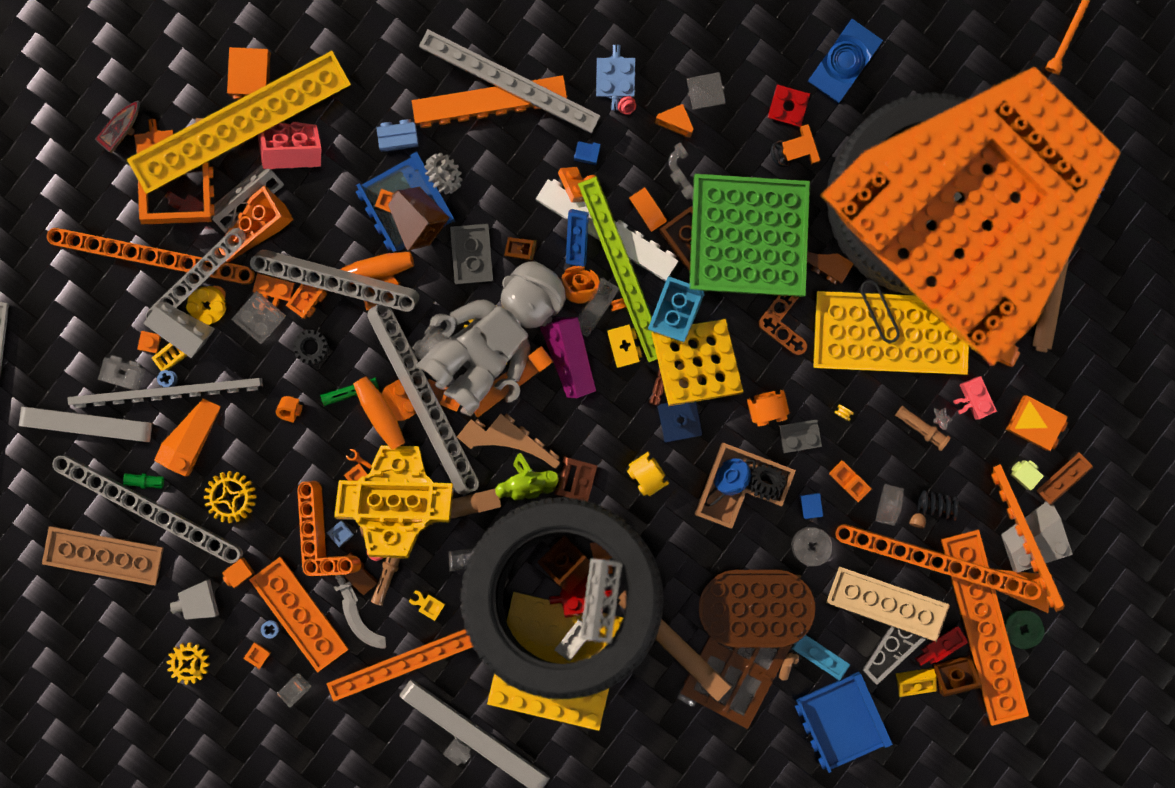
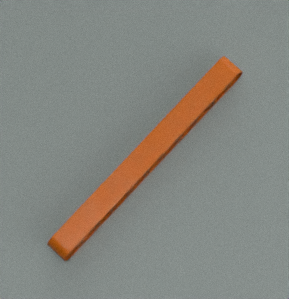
(142, 253)
(945, 568)

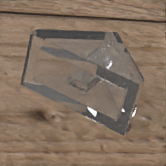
(890, 505)
(459, 558)
(294, 690)

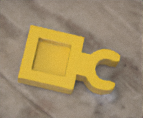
(429, 606)

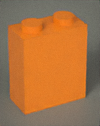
(247, 71)

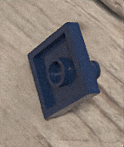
(679, 421)

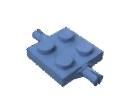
(615, 77)

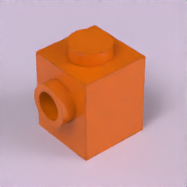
(237, 573)

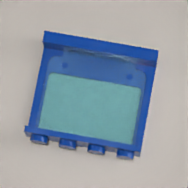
(402, 176)

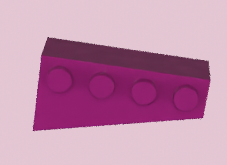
(569, 355)

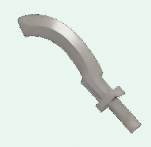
(353, 617)

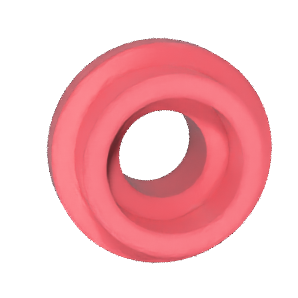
(627, 105)

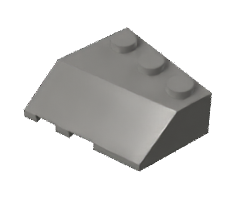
(1048, 534)

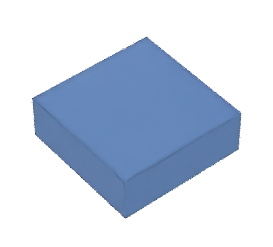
(340, 533)

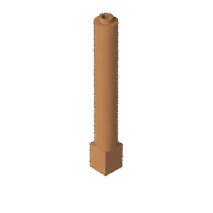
(1048, 317)
(472, 504)
(689, 659)

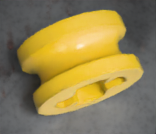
(843, 412)

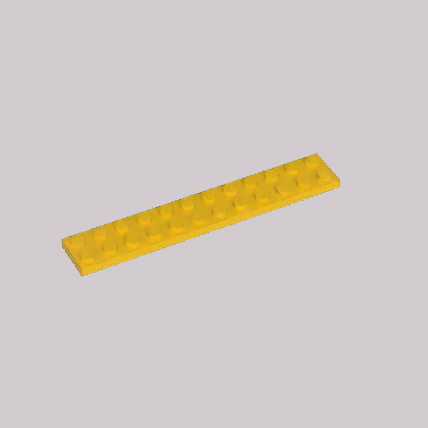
(238, 122)

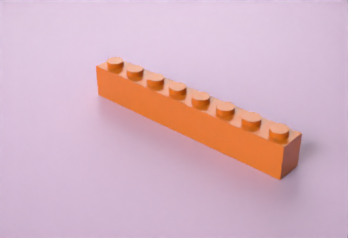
(476, 103)

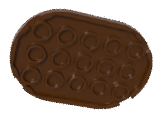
(757, 608)

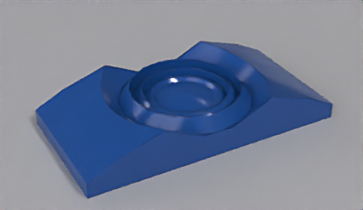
(845, 60)

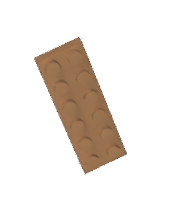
(102, 555)

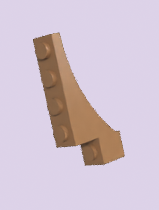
(507, 434)

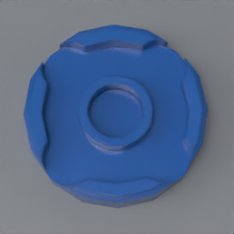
(732, 477)

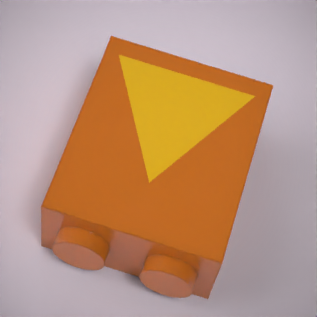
(1037, 423)

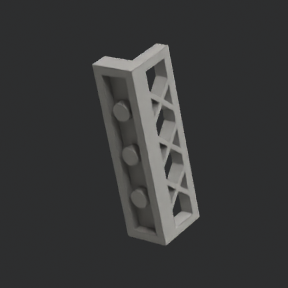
(242, 192)
(596, 600)

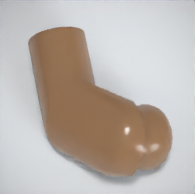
(787, 665)

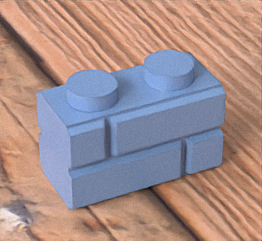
(397, 136)

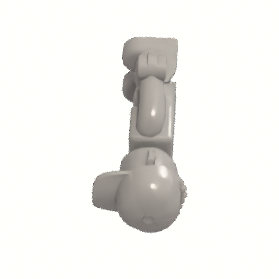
(494, 336)

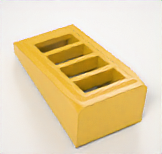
(177, 358)

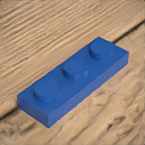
(577, 237)

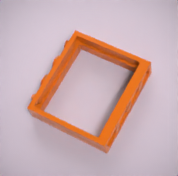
(178, 217)

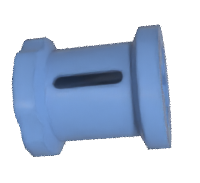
(162, 375)

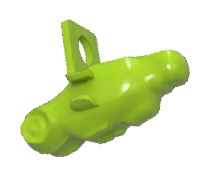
(527, 483)

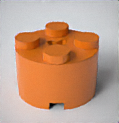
(768, 407)

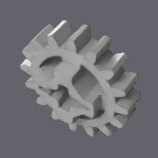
(443, 173)

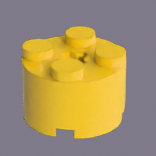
(647, 474)

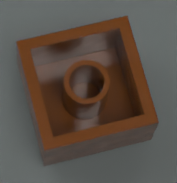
(565, 564)

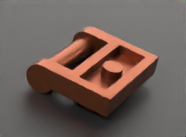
(582, 481)

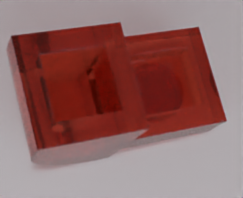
(190, 204)

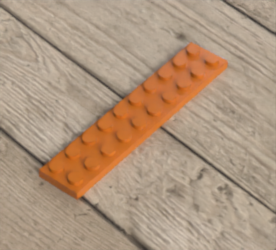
(986, 633)

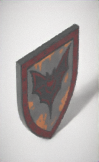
(119, 127)

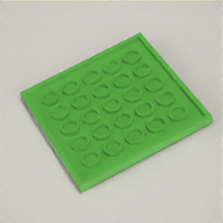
(749, 235)

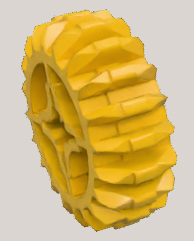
(232, 505)

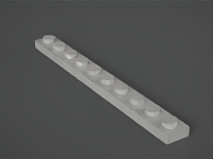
(509, 81)
(157, 393)

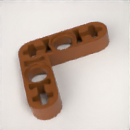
(776, 318)

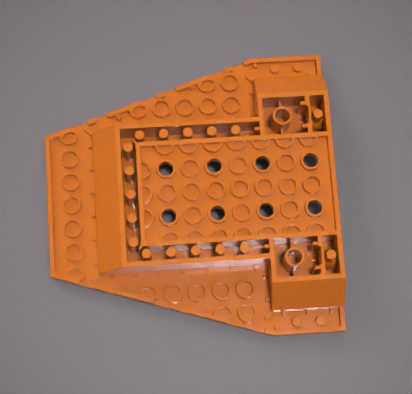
(1006, 275)

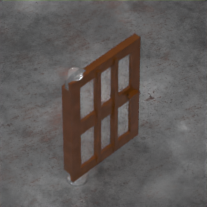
(748, 672)

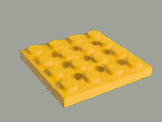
(696, 392)

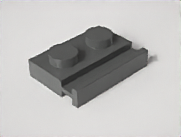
(800, 436)

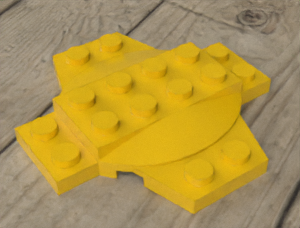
(394, 502)

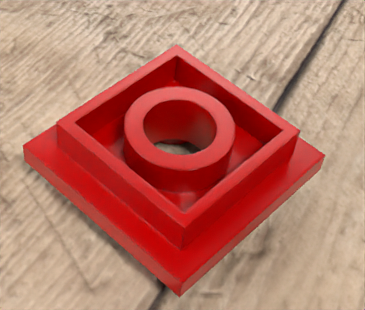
(796, 97)

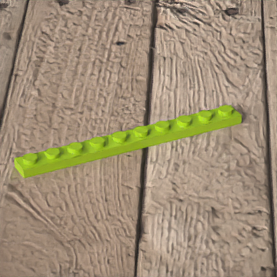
(619, 262)

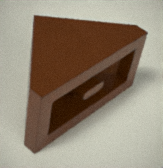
(521, 249)

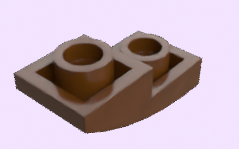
(361, 580)

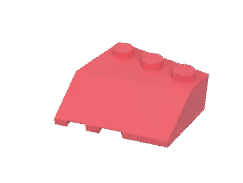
(290, 146)

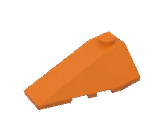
(260, 220)
(185, 443)

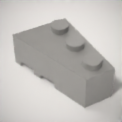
(178, 328)

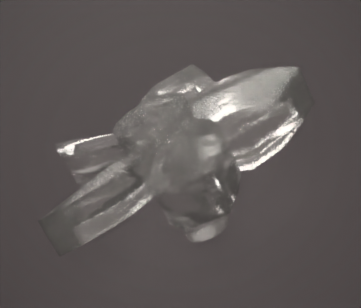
(941, 418)

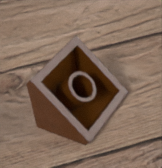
(956, 676)

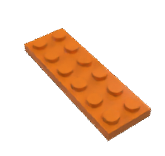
(299, 614)

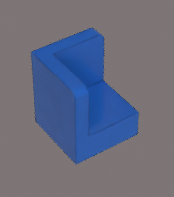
(587, 152)
(811, 505)

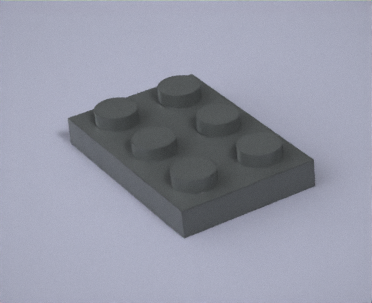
(471, 254)

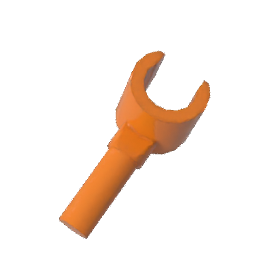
(359, 459)

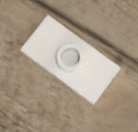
(571, 642)

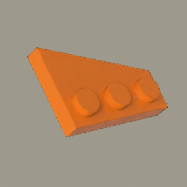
(1039, 603)

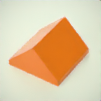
(676, 120)

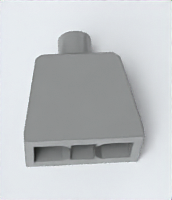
(196, 602)

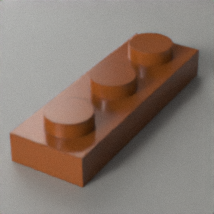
(1064, 478)

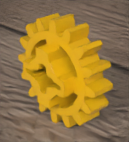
(183, 657)

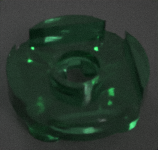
(1035, 627)

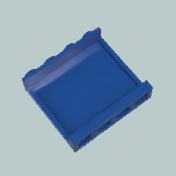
(842, 721)

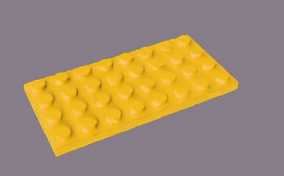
(851, 340)

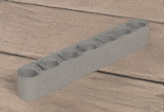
(202, 270)
(85, 424)

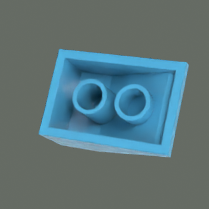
(676, 310)

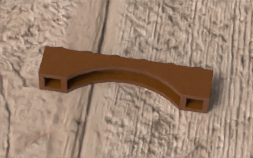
(831, 265)

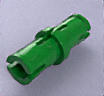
(143, 481)

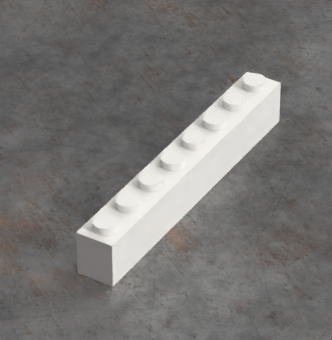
(639, 250)

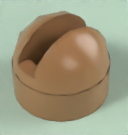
(918, 520)

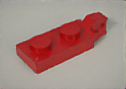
(943, 647)

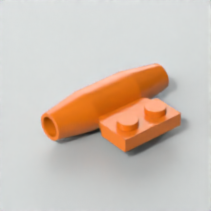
(381, 268)
(385, 409)

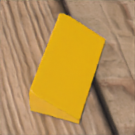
(916, 682)

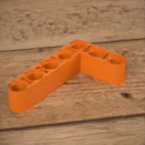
(536, 362)
(317, 537)

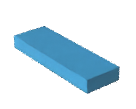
(821, 657)

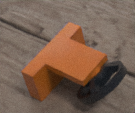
(796, 148)

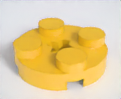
(197, 309)

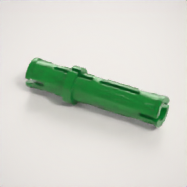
(328, 397)

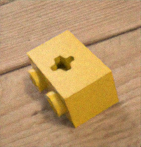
(616, 337)

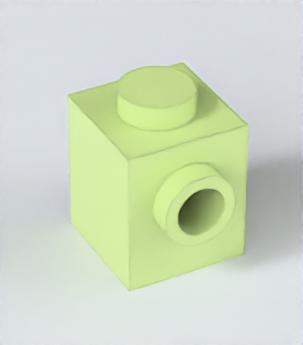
(1026, 474)

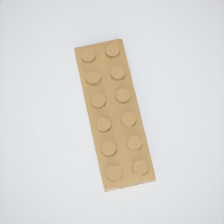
(888, 604)

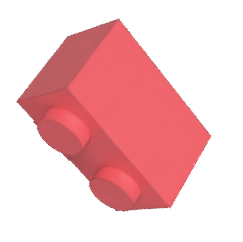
(977, 398)

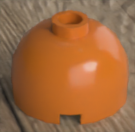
(579, 284)

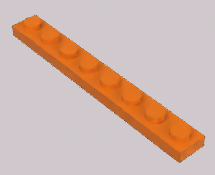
(1030, 546)
(399, 665)

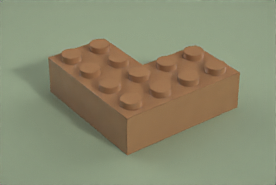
(727, 508)

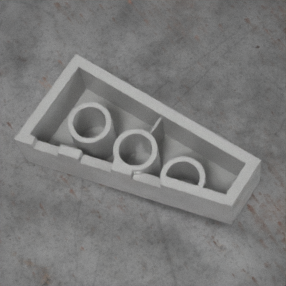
(890, 653)

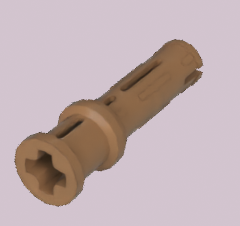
(930, 433)
(389, 567)

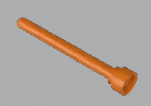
(1055, 64)

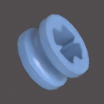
(269, 623)

